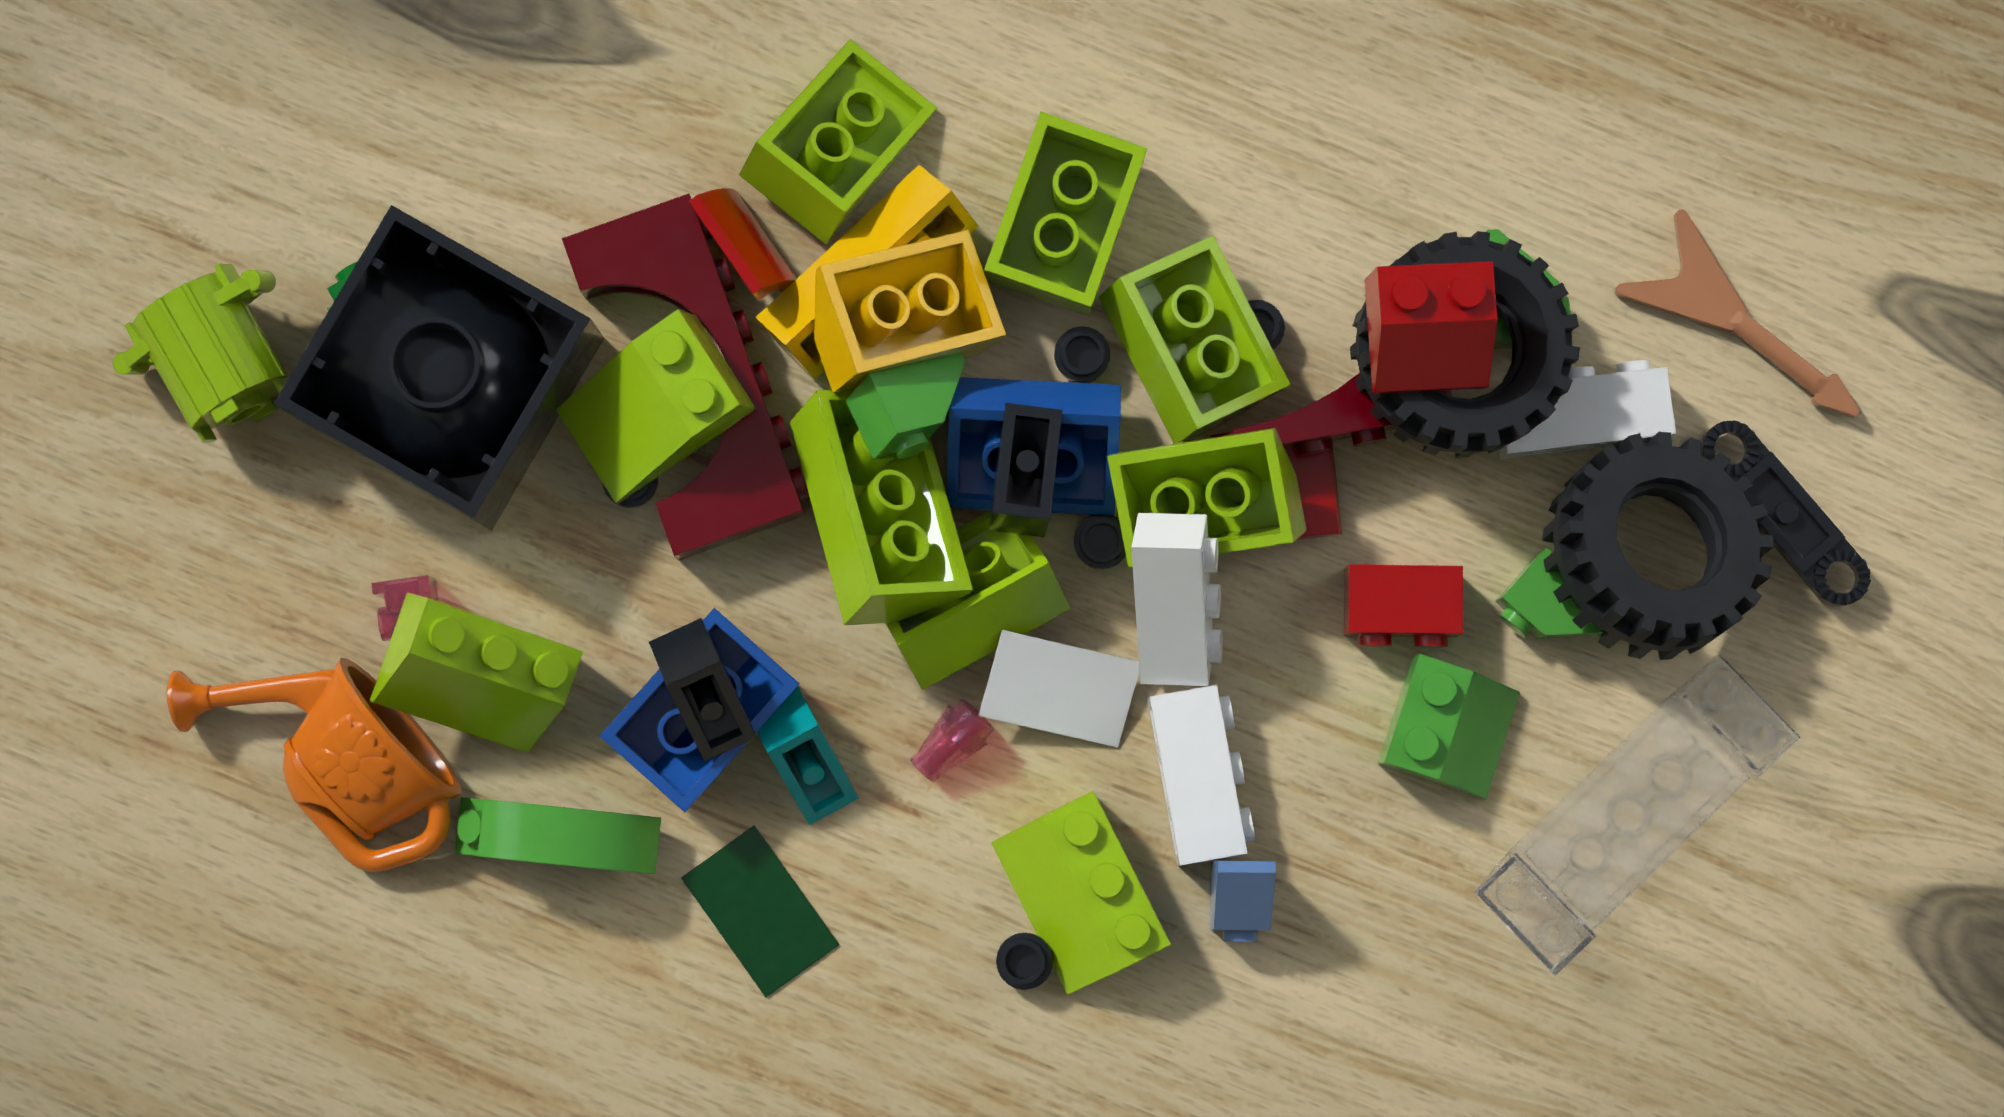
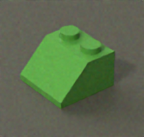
(1449, 726)

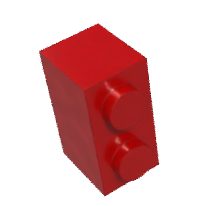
(1403, 603)

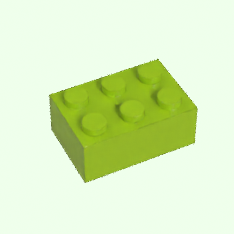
(1064, 213)

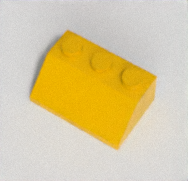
(903, 308)

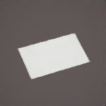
(1059, 688)

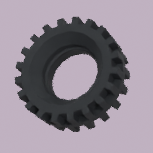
(1538, 364)
(1612, 591)

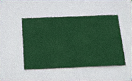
(760, 911)

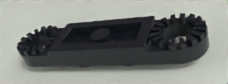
(1794, 519)

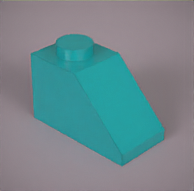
(806, 759)

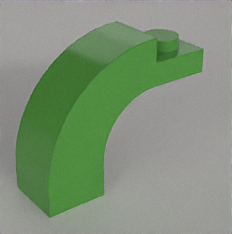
(557, 835)

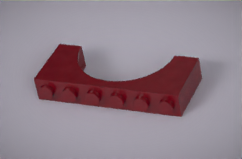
(668, 258)

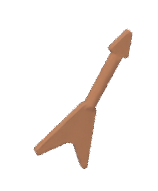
(1707, 297)

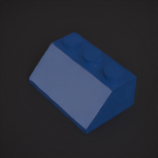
(1086, 438)
(655, 737)

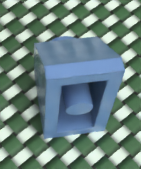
(1241, 898)

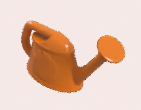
(347, 761)

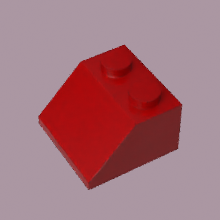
(1431, 326)

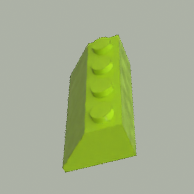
(878, 519)

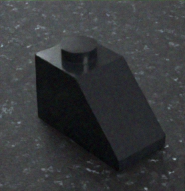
(1025, 470)
(702, 689)

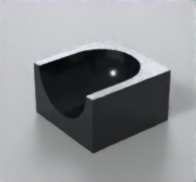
(440, 367)

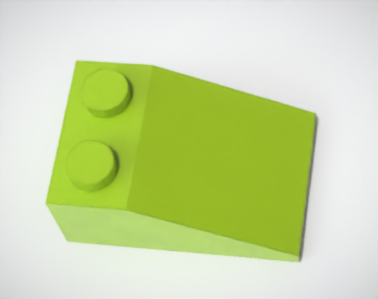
(836, 141)
(654, 404)

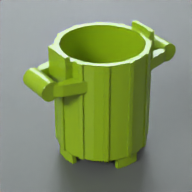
(209, 349)

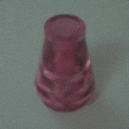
(952, 740)

